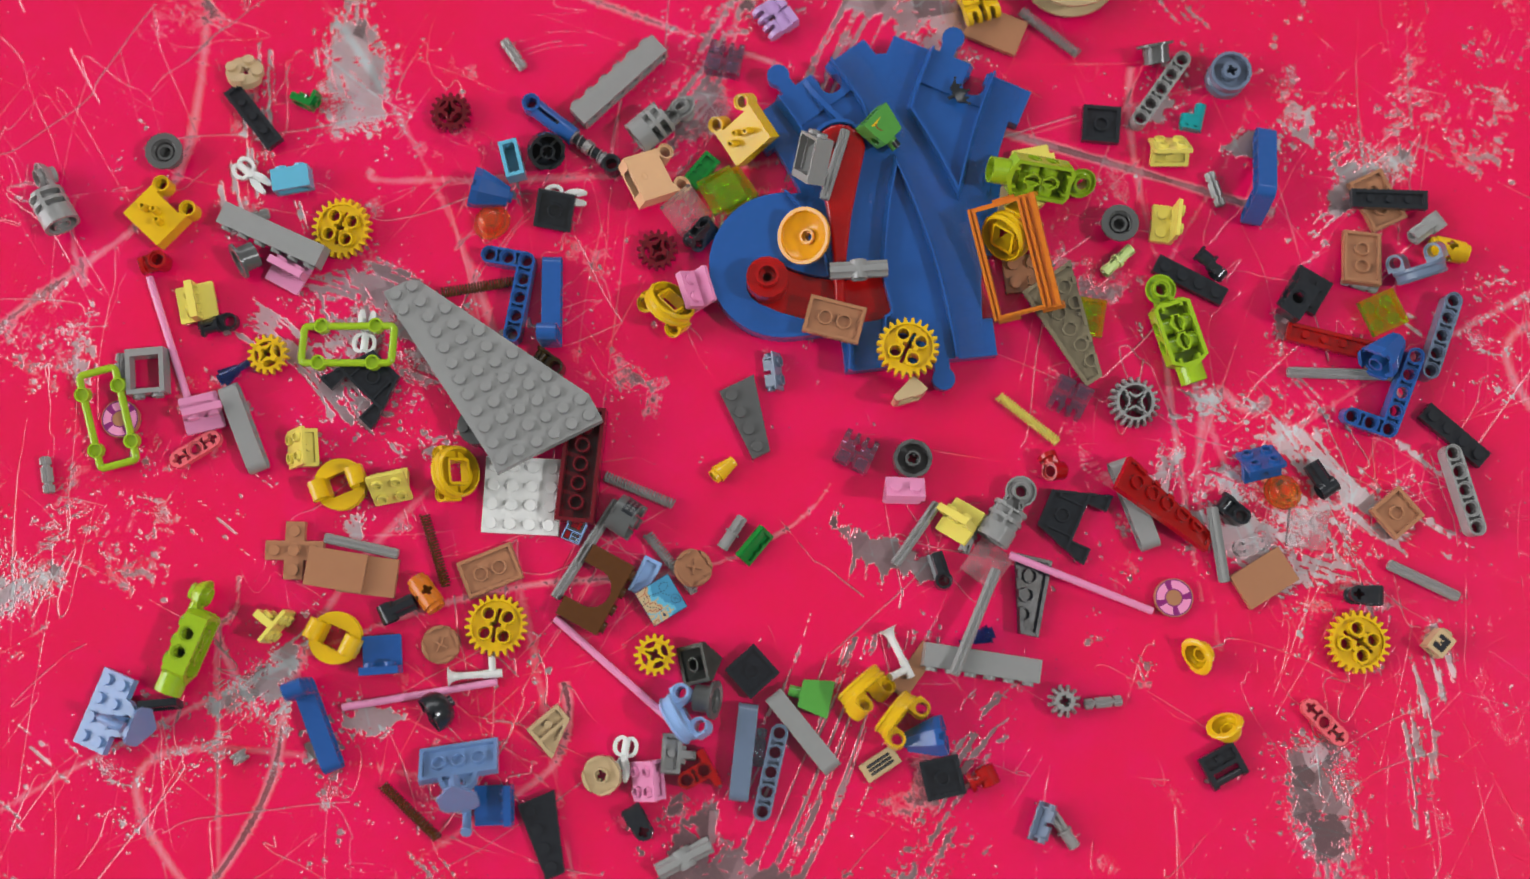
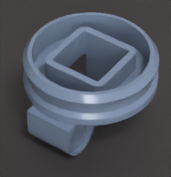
(1433, 265)

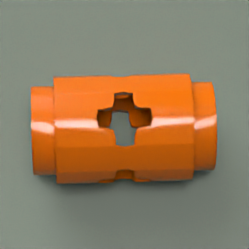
(429, 603)

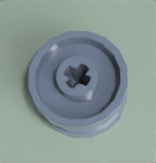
(1228, 75)

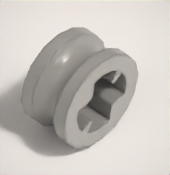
(239, 757)

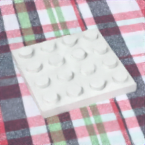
(521, 498)

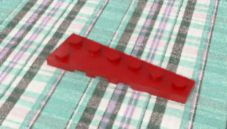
(1149, 496)

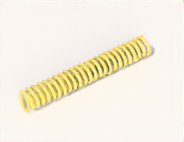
(1007, 402)

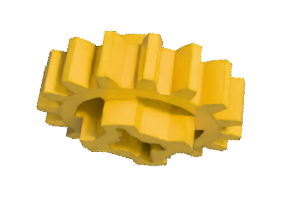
(263, 363)
(651, 664)

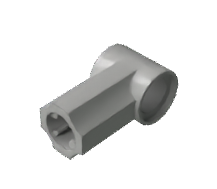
(1430, 225)

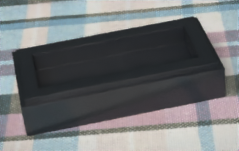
(162, 704)

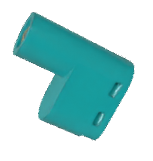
(1193, 122)

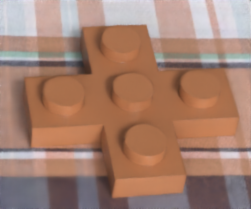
(292, 550)

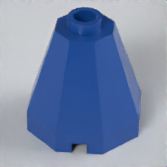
(488, 191)
(1383, 356)
(928, 737)

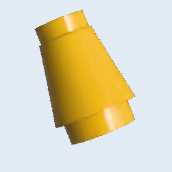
(721, 470)

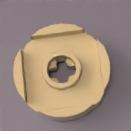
(248, 64)
(612, 778)

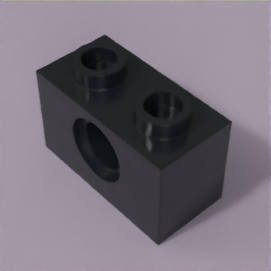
(1306, 294)

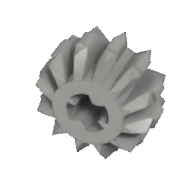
(1061, 708)

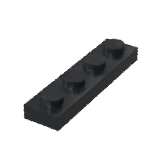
(254, 117)
(1388, 199)
(1190, 280)
(1453, 434)

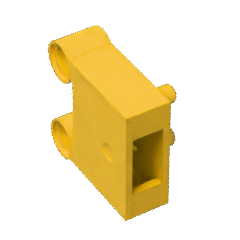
(747, 133)
(158, 217)

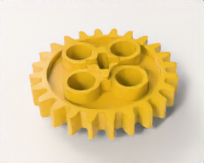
(357, 233)
(891, 341)
(479, 622)
(1348, 656)

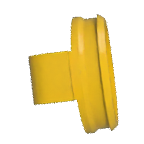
(1013, 243)
(652, 300)
(450, 490)
(322, 491)
(318, 629)
(871, 681)
(902, 705)

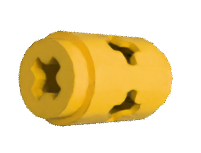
(1458, 250)

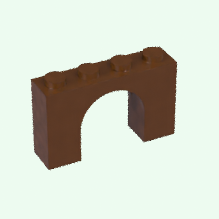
(595, 618)

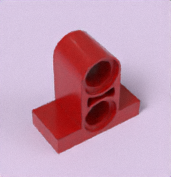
(697, 778)

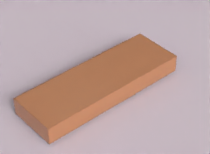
(915, 661)

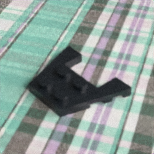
(374, 384)
(1063, 514)

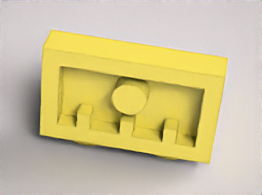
(1166, 223)

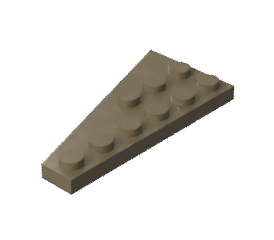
(1069, 325)

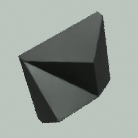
(698, 663)

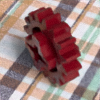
(456, 118)
(660, 243)

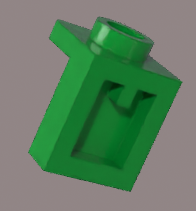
(306, 102)

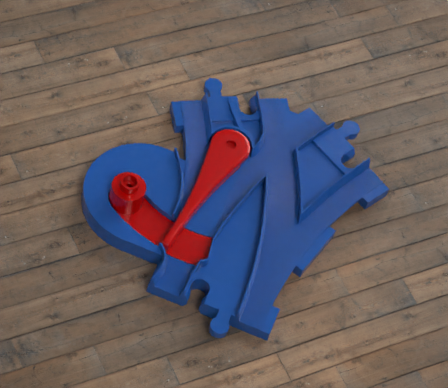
(882, 206)

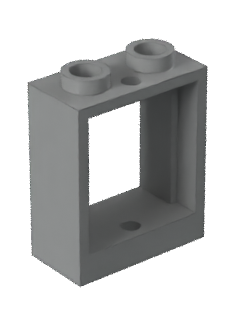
(812, 157)
(164, 372)

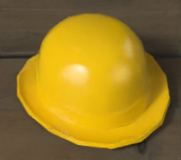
(1198, 655)
(1225, 727)

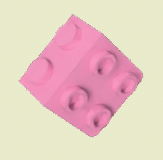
(904, 490)

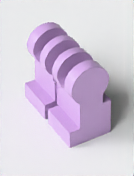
(784, 20)

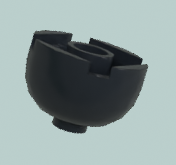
(546, 150)
(438, 709)

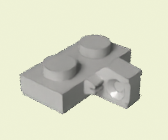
(674, 755)

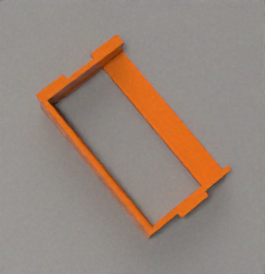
(1038, 251)

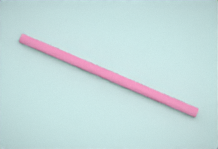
(168, 336)
(1081, 583)
(608, 665)
(418, 694)

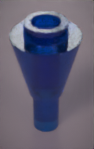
(228, 374)
(984, 635)

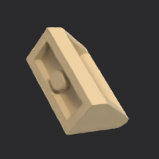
(910, 392)

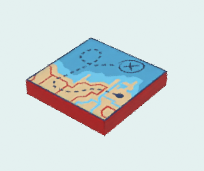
(660, 599)

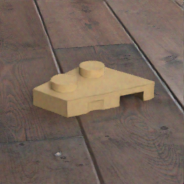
(549, 729)

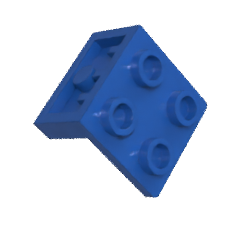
(382, 655)
(495, 805)

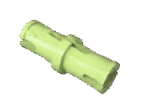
(1117, 260)

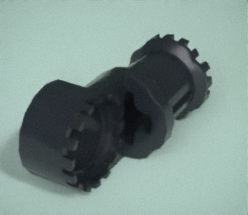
(1208, 260)
(218, 324)

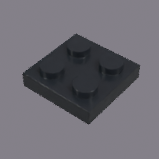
(1100, 124)
(554, 210)
(1316, 280)
(752, 671)
(942, 777)

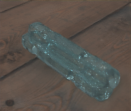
(759, 749)

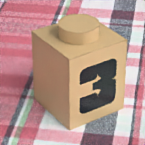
(1438, 642)

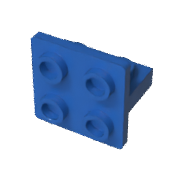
(1260, 463)

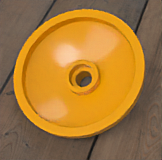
(794, 235)

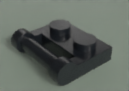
(1219, 760)

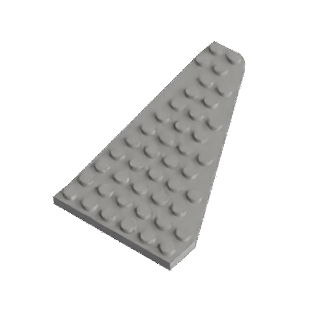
(499, 389)

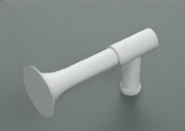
(905, 666)
(453, 676)

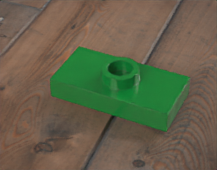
(702, 168)
(754, 545)

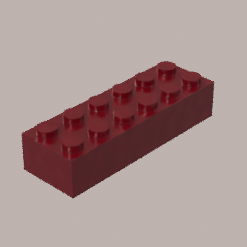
(581, 475)

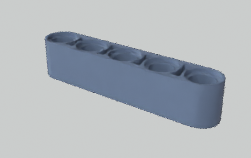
(1445, 330)
(743, 752)
(770, 781)

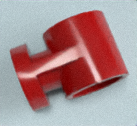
(148, 263)
(1052, 467)
(985, 777)

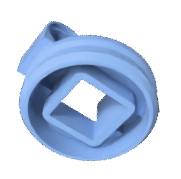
(678, 717)

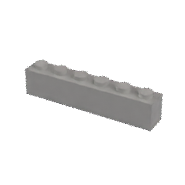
(618, 81)
(272, 235)
(983, 663)

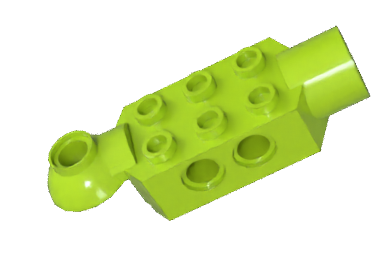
(1048, 176)
(1176, 330)
(190, 642)

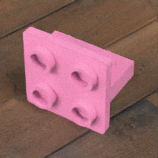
(287, 273)
(696, 288)
(201, 413)
(647, 781)

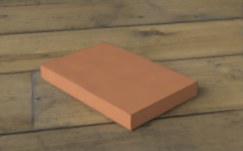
(998, 33)
(1374, 218)
(1361, 258)
(834, 319)
(335, 569)
(490, 570)
(380, 577)
(1263, 578)

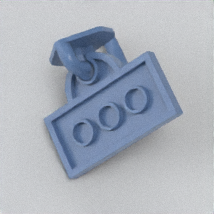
(110, 713)
(456, 765)

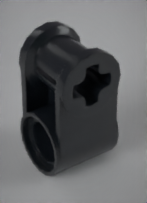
(702, 233)
(1231, 508)
(1366, 595)
(636, 818)

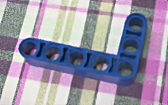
(1264, 177)
(517, 288)
(550, 329)
(1391, 399)
(316, 721)

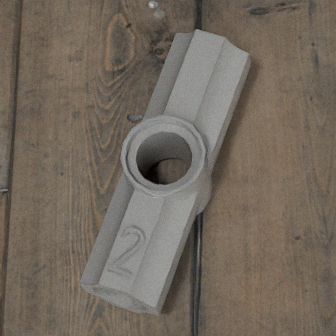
(858, 269)
(684, 858)

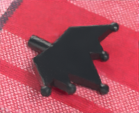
(958, 93)

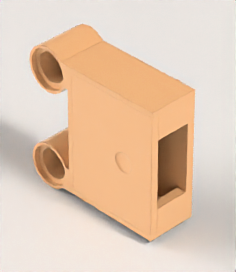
(648, 177)

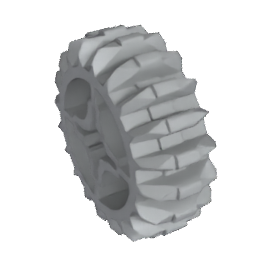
(1146, 416)

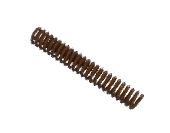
(486, 288)
(433, 551)
(407, 812)

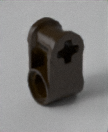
(549, 359)

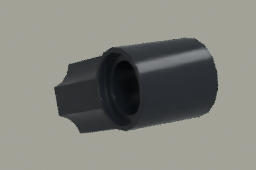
(1324, 484)
(939, 568)
(393, 610)

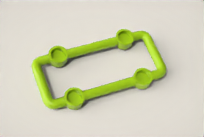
(371, 362)
(131, 439)

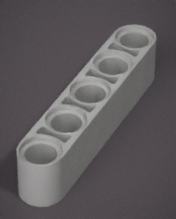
(1163, 83)
(243, 428)
(1469, 498)
(1139, 521)
(803, 732)

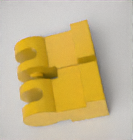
(971, 9)

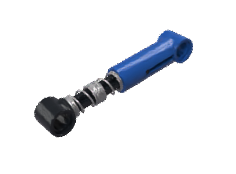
(569, 133)

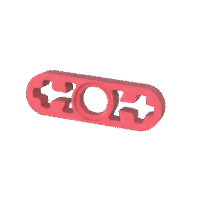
(186, 461)
(1330, 736)

